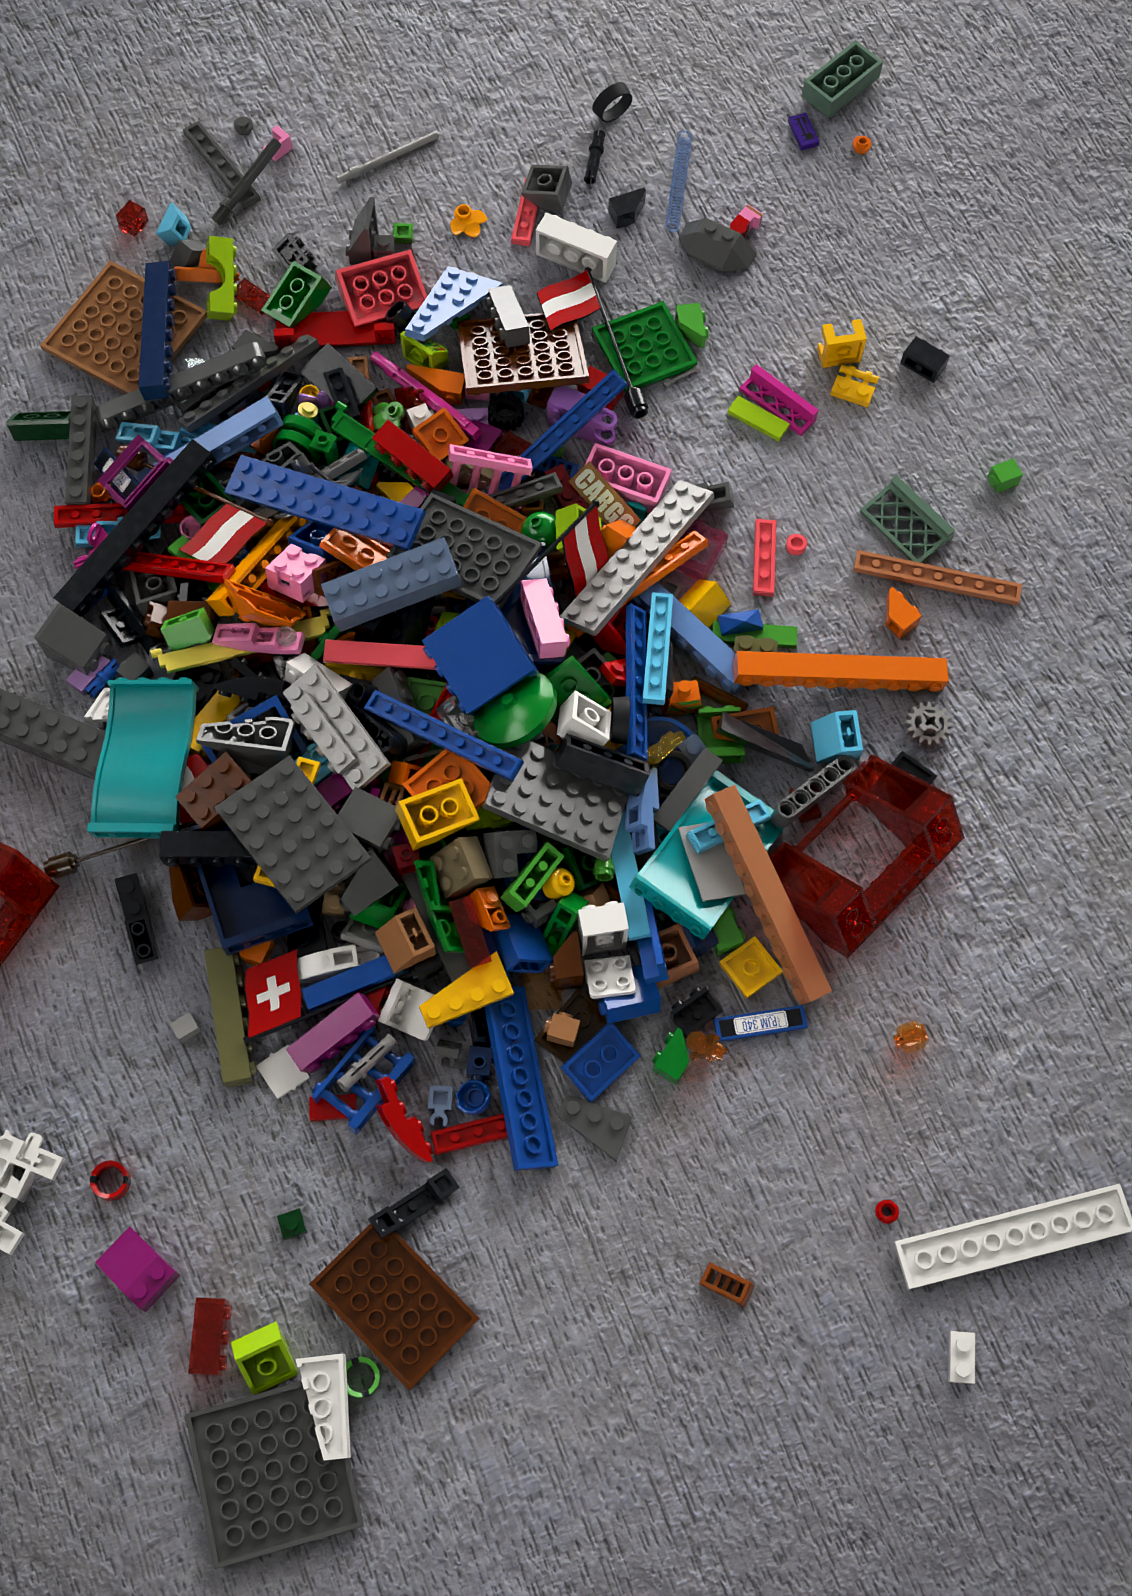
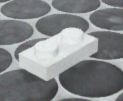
(961, 1357)

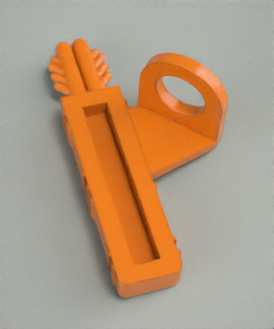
(202, 273)

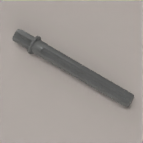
(246, 181)

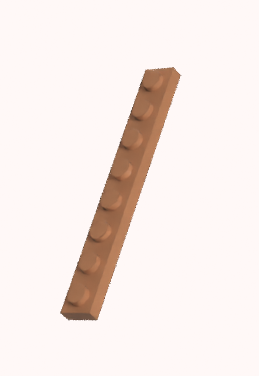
(937, 577)

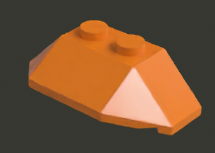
(262, 607)

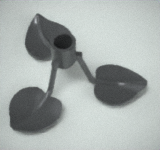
(301, 464)

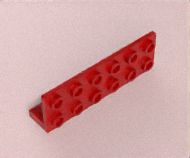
(336, 330)

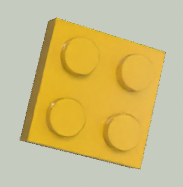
(750, 967)

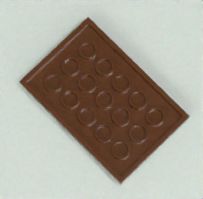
(394, 1304)

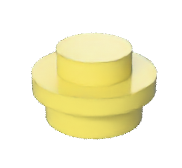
(308, 410)

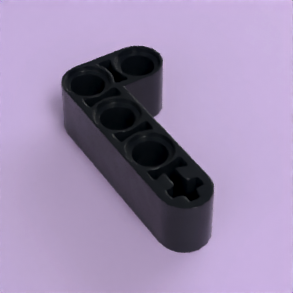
(381, 732)

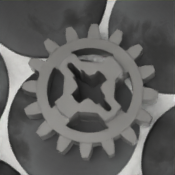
(932, 733)

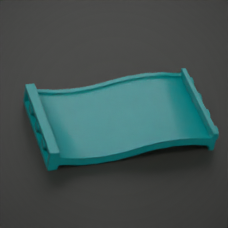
(143, 758)
(668, 877)

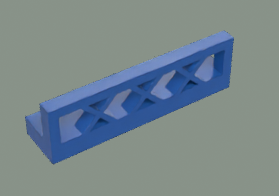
(652, 951)

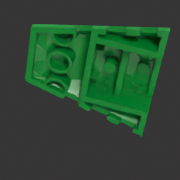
(438, 907)

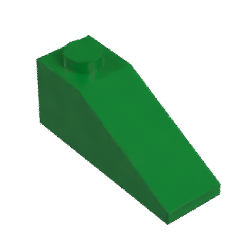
(563, 921)

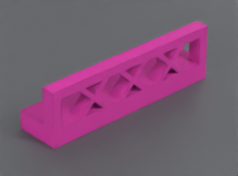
(781, 394)

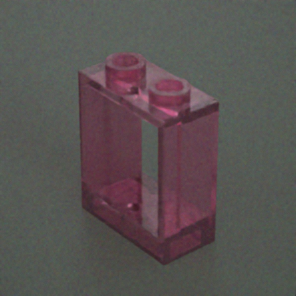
(695, 569)

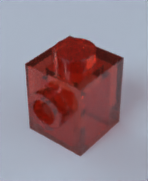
(132, 218)

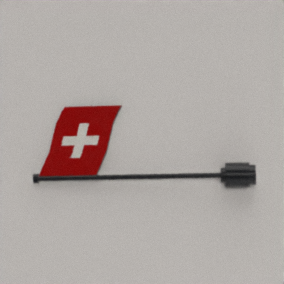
(276, 994)

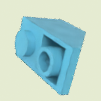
(173, 226)

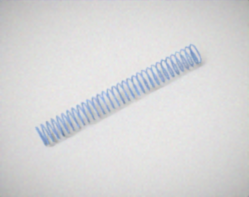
(673, 178)

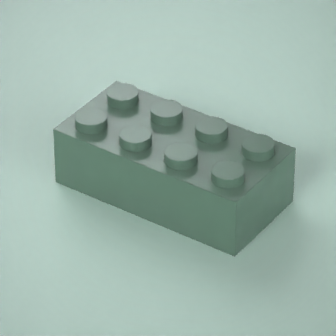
(842, 79)

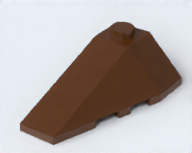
(188, 893)

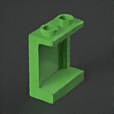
(726, 751)

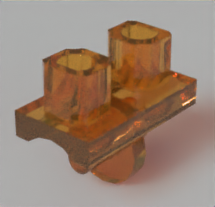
(705, 1046)

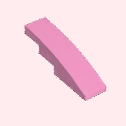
(254, 639)

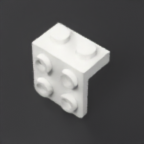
(609, 977)
(403, 1010)

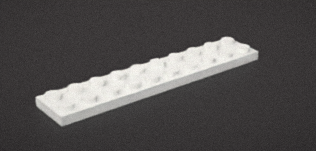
(1013, 1236)

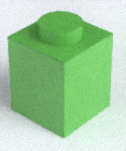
(1004, 475)

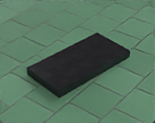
(329, 359)

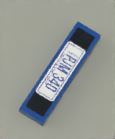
(760, 1023)

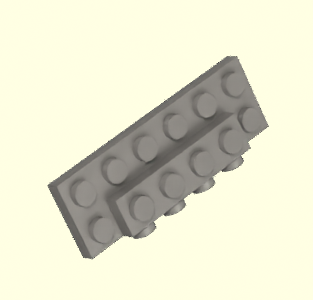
(335, 729)

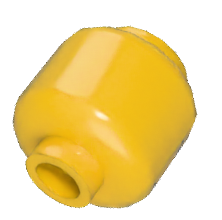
(559, 884)

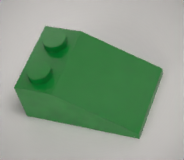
(296, 295)

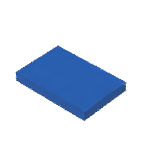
(600, 1061)

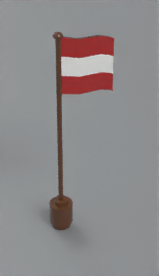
(223, 533)

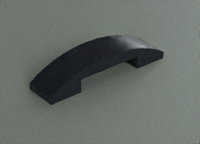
(414, 1204)

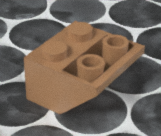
(405, 940)

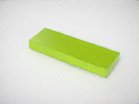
(758, 418)

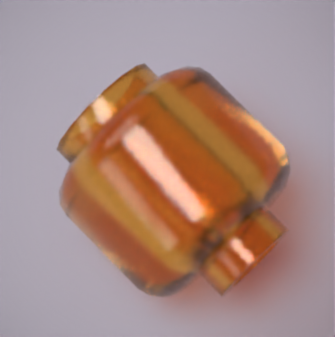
(911, 1036)

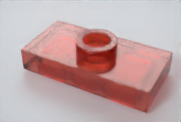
(252, 295)

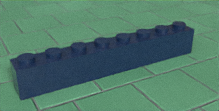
(157, 330)

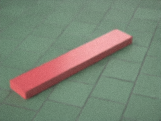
(377, 654)

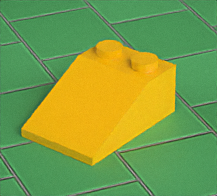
(436, 813)

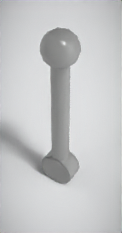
(667, 382)

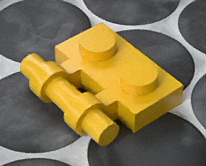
(852, 390)

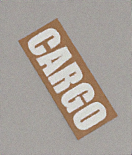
(592, 486)

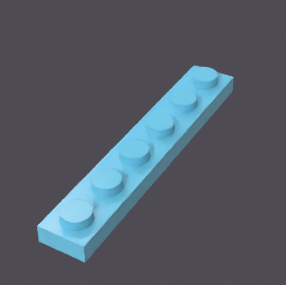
(657, 649)

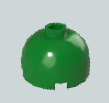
(540, 527)

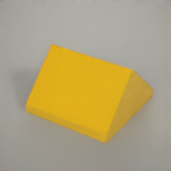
(705, 601)

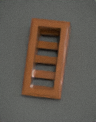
(749, 1286)

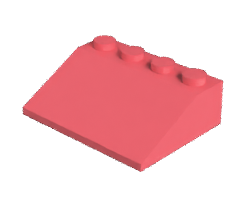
(377, 284)

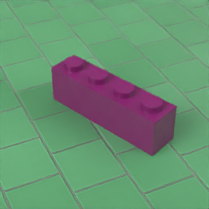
(333, 1033)

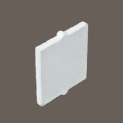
(281, 1072)

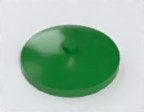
(517, 713)

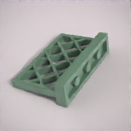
(923, 513)

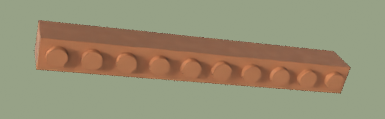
(767, 895)

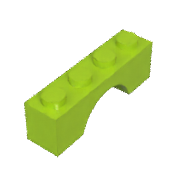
(220, 255)

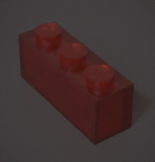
(209, 1337)

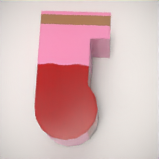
(746, 219)

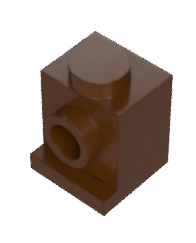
(154, 619)

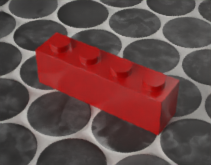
(412, 457)

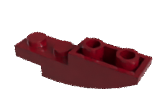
(569, 495)

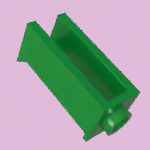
(323, 448)

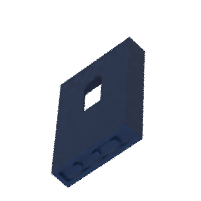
(246, 913)

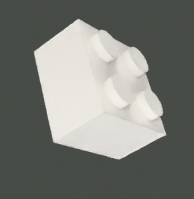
(584, 719)

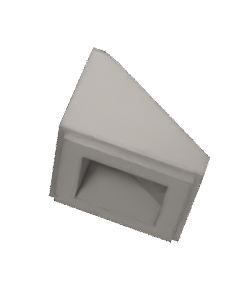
(185, 1027)

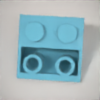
(836, 736)

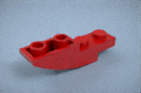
(404, 1130)

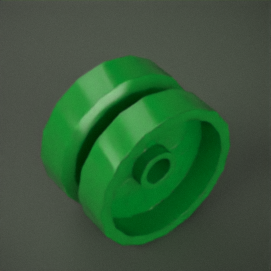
(299, 432)

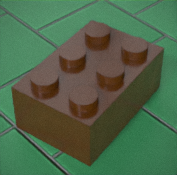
(210, 789)

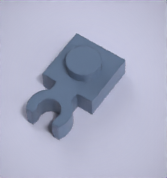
(440, 1101)

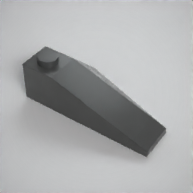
(152, 587)
(256, 742)

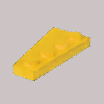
(468, 993)

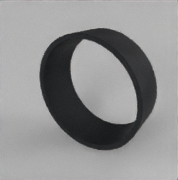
(607, 96)
(619, 720)

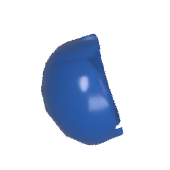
(473, 1097)

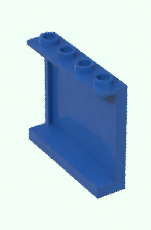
(478, 655)

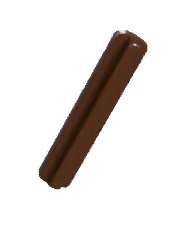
(719, 695)

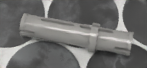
(368, 1060)

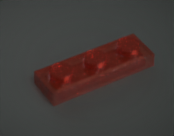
(470, 932)

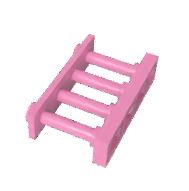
(496, 461)

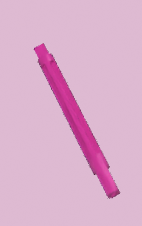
(432, 400)

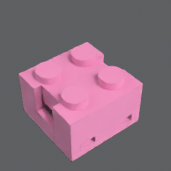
(292, 573)

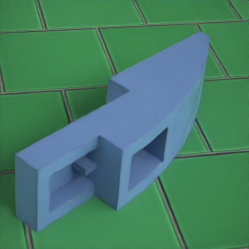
(639, 815)

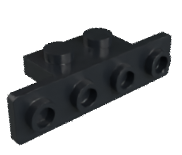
(124, 621)

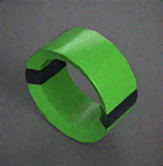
(374, 1387)

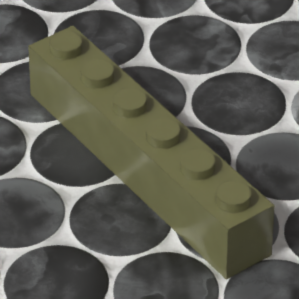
(229, 1017)

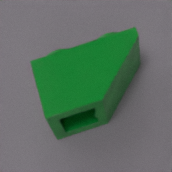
(673, 1059)

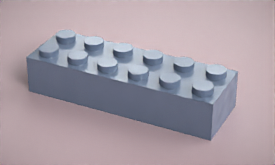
(391, 584)

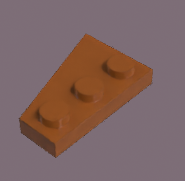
(762, 717)

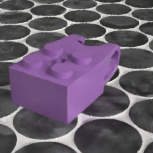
(564, 399)

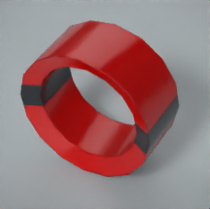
(99, 1169)

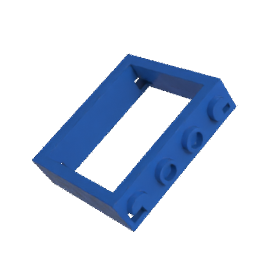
(256, 711)

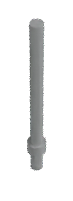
(354, 172)

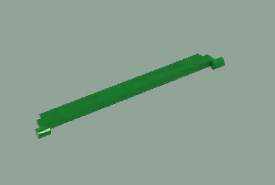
(362, 438)

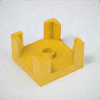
(842, 349)

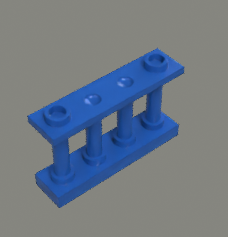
(356, 1118)

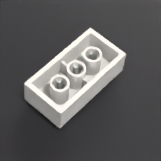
(575, 247)

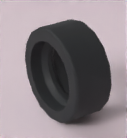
(672, 755)

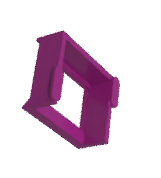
(119, 464)

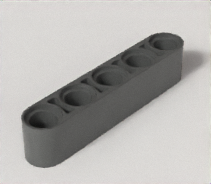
(806, 797)

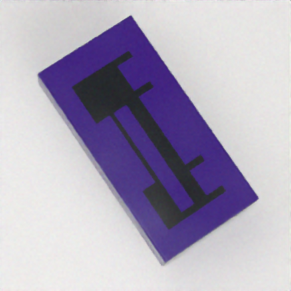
(803, 131)

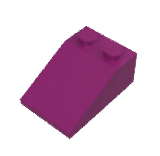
(137, 1269)

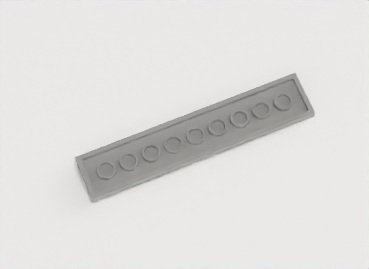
(637, 558)

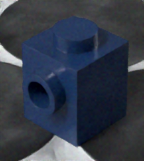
(479, 1063)

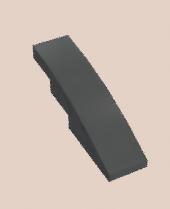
(687, 790)

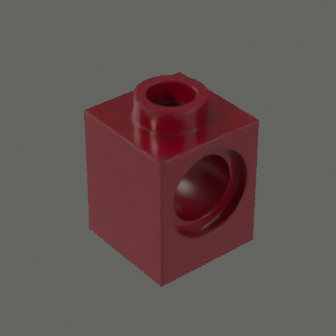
(404, 858)

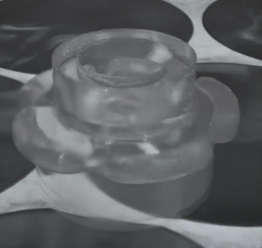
(286, 636)

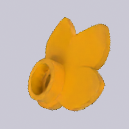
(467, 221)

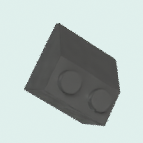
(547, 186)

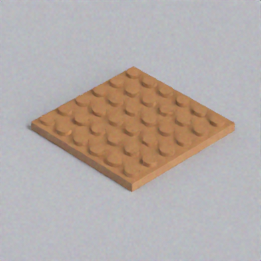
(105, 328)

